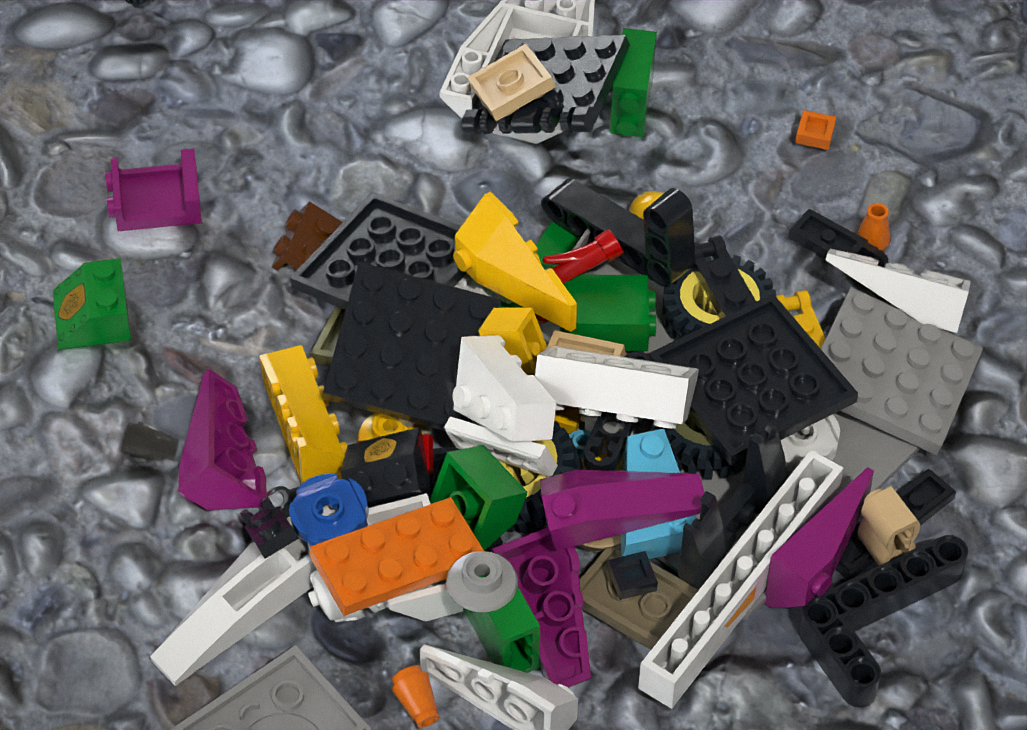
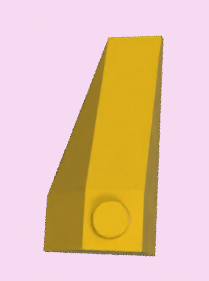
(503, 262)

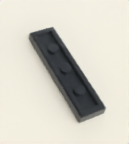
(922, 496)

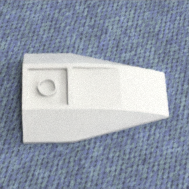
(513, 21)

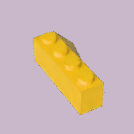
(302, 413)

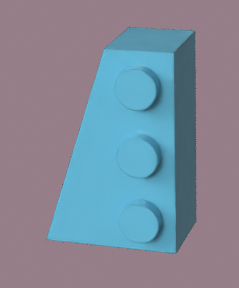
(652, 453)

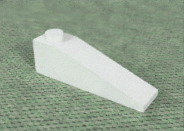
(925, 297)
(504, 693)

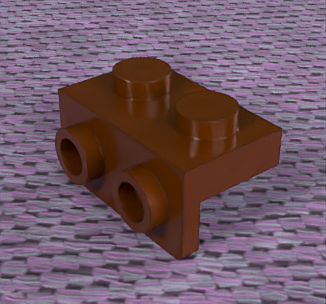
(305, 234)

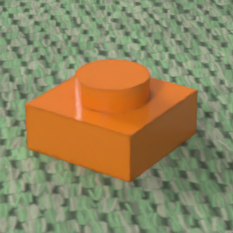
(815, 129)

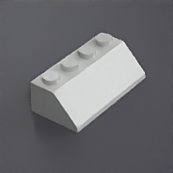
(617, 385)

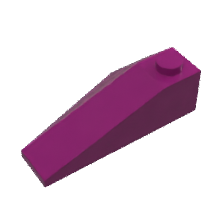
(809, 558)
(553, 593)

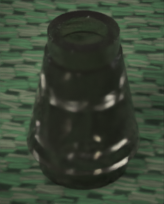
(148, 442)

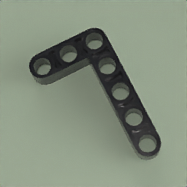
(652, 246)
(871, 605)

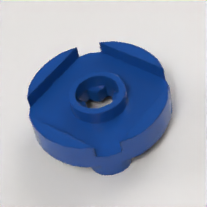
(323, 491)

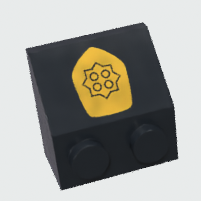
(389, 467)

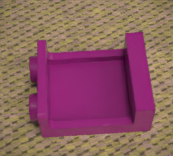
(154, 194)

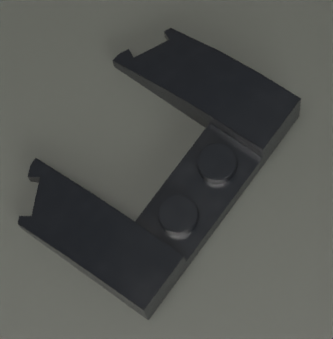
(715, 532)

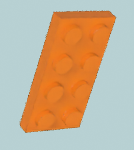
(393, 555)

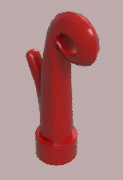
(582, 259)

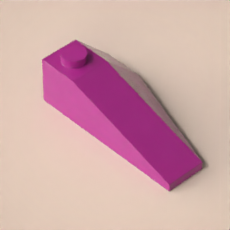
(217, 455)
(604, 504)

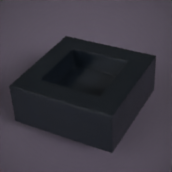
(632, 575)

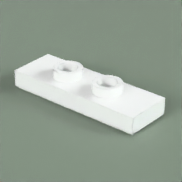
(520, 454)

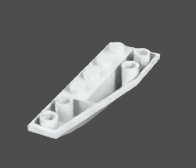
(236, 605)

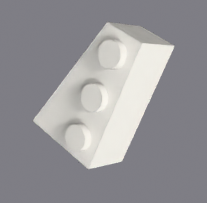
(499, 393)

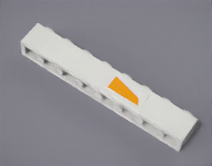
(736, 581)

